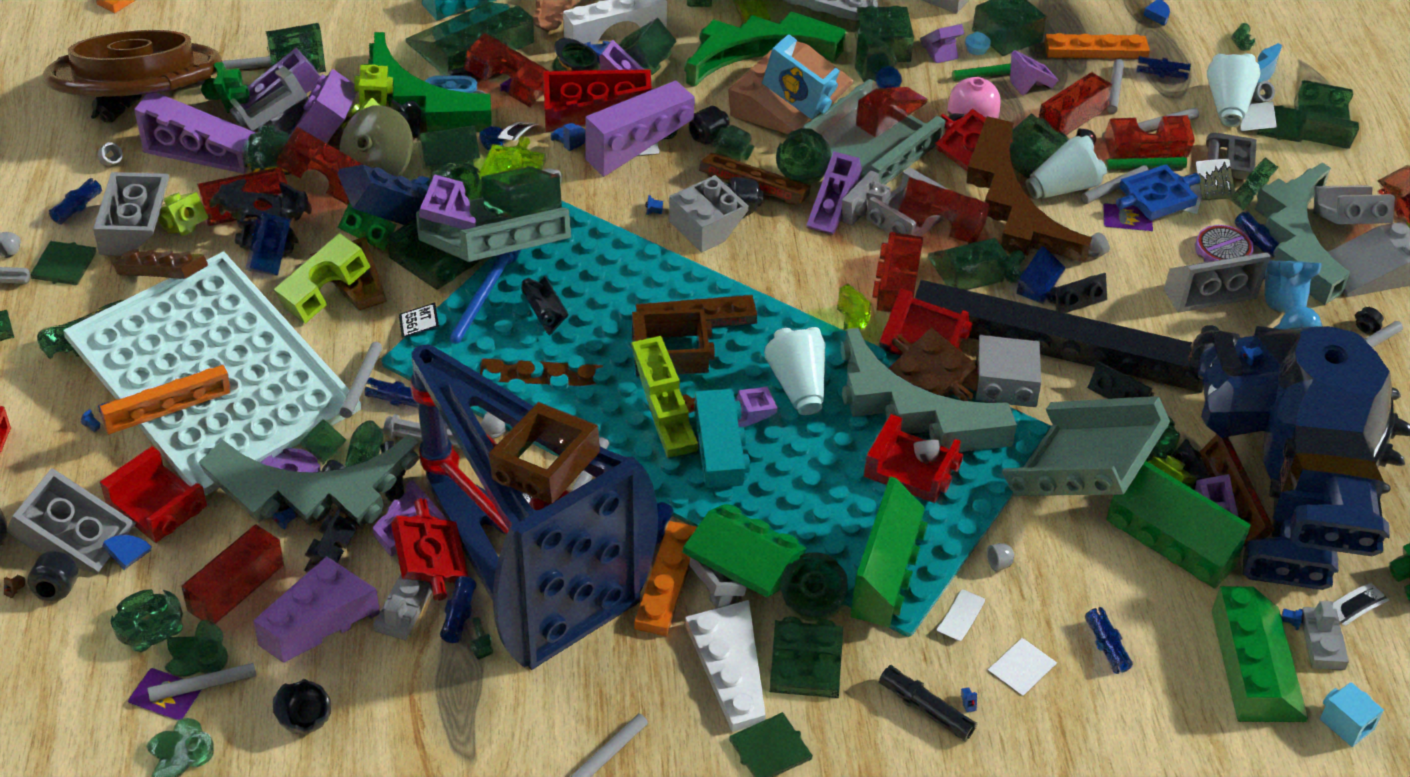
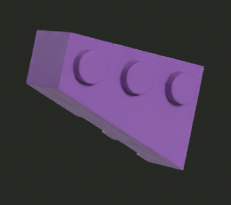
(327, 106)
(314, 608)

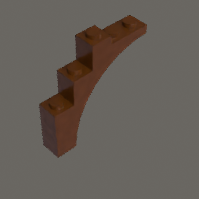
(1026, 224)

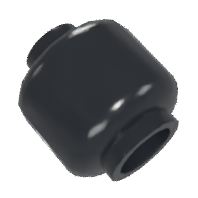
(708, 124)
(748, 191)
(53, 576)

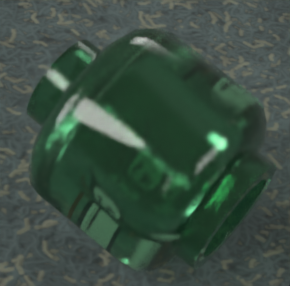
(733, 143)

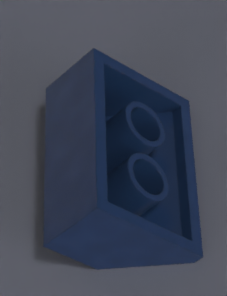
(382, 193)

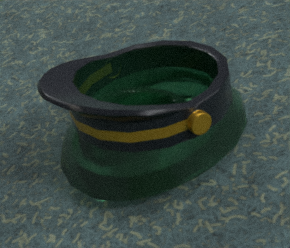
(573, 56)

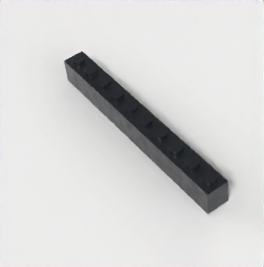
(1071, 336)

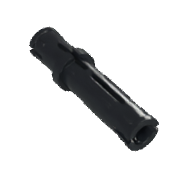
(917, 695)

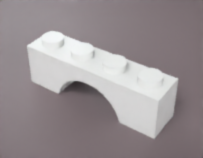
(591, 21)

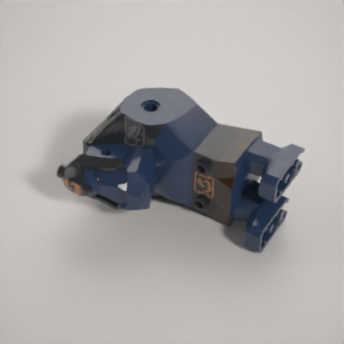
(1325, 434)

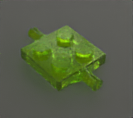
(510, 158)

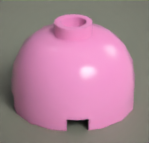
(975, 94)

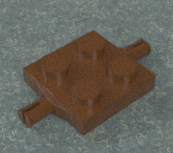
(933, 365)

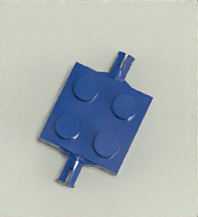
(1158, 192)

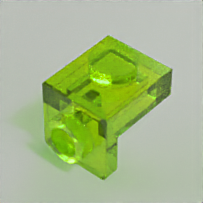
(853, 307)

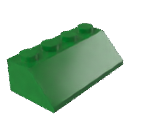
(1180, 524)
(888, 556)
(1257, 657)

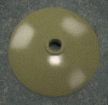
(387, 138)

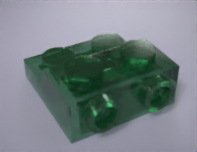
(304, 38)
(1033, 144)
(806, 658)

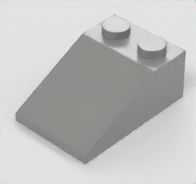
(1376, 259)
(69, 521)

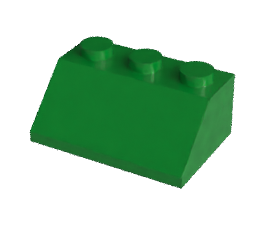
(743, 549)

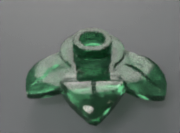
(192, 653)
(180, 748)

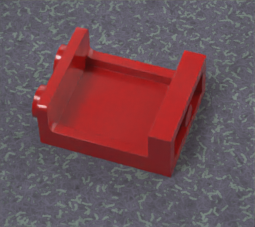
(915, 317)
(895, 457)
(152, 495)

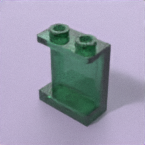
(1324, 114)
(424, 260)

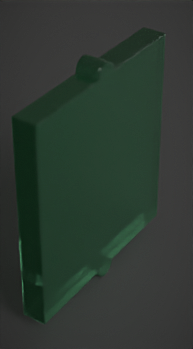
(1286, 125)
(63, 263)
(770, 747)

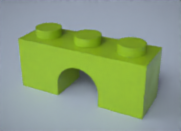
(335, 261)

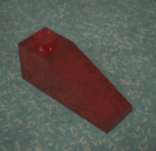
(886, 107)

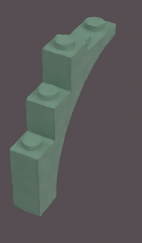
(1288, 223)
(878, 390)
(309, 494)

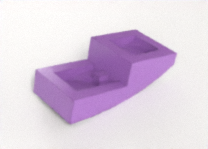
(755, 405)

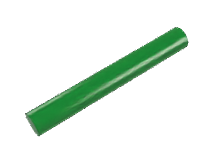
(981, 72)
(1133, 163)

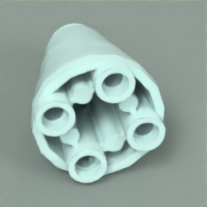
(1232, 85)
(1067, 170)
(799, 366)

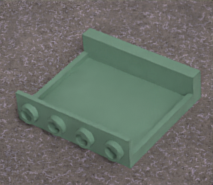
(888, 152)
(495, 234)
(1091, 447)

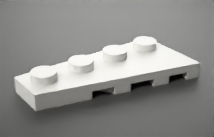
(730, 660)

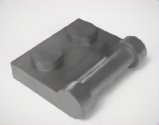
(1240, 152)

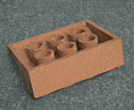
(760, 105)

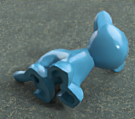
(1288, 292)

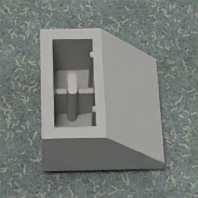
(706, 212)

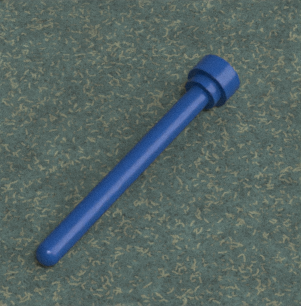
(481, 294)

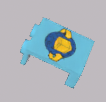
(798, 83)

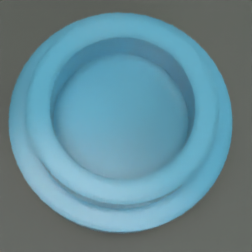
(977, 43)

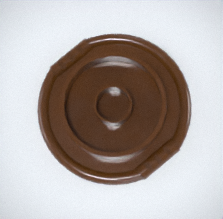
(131, 64)

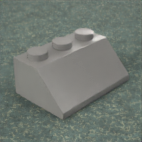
(129, 211)
(1216, 282)

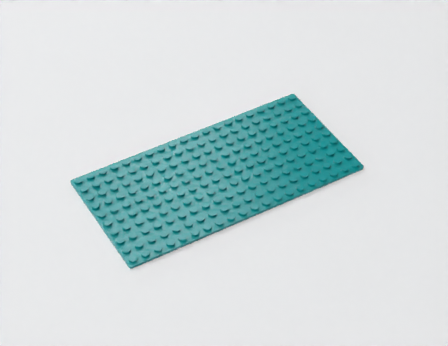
(802, 467)

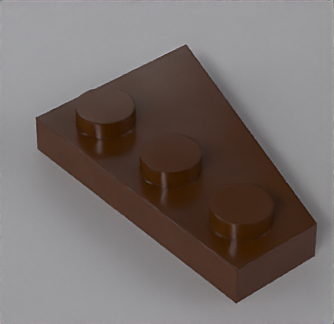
(367, 289)

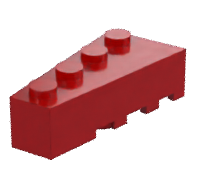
(576, 94)

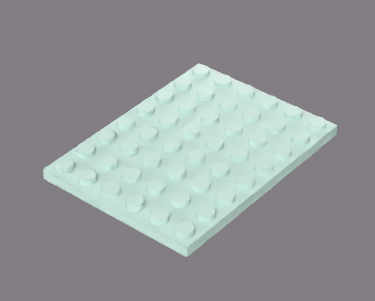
(208, 322)

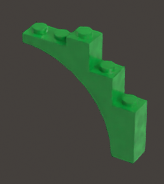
(727, 44)
(439, 106)

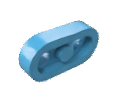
(456, 83)

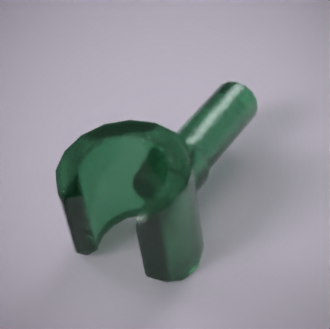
(481, 645)

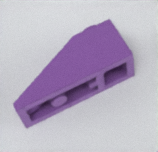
(270, 82)
(840, 178)

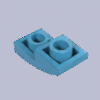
(1267, 61)

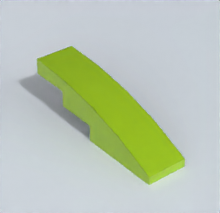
(664, 396)

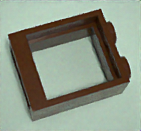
(678, 324)
(554, 426)

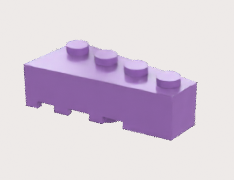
(636, 125)
(189, 134)

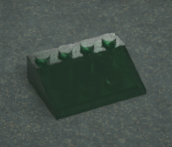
(448, 42)

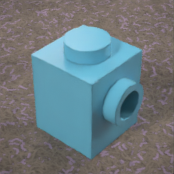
(1351, 713)

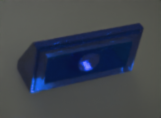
(267, 244)
(1040, 276)

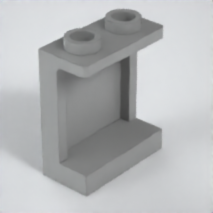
(272, 104)
(1353, 205)
(890, 220)
(1008, 371)

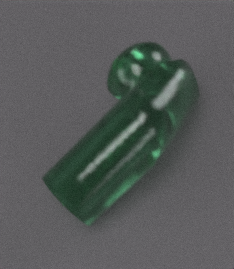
(1242, 37)
(1013, 264)

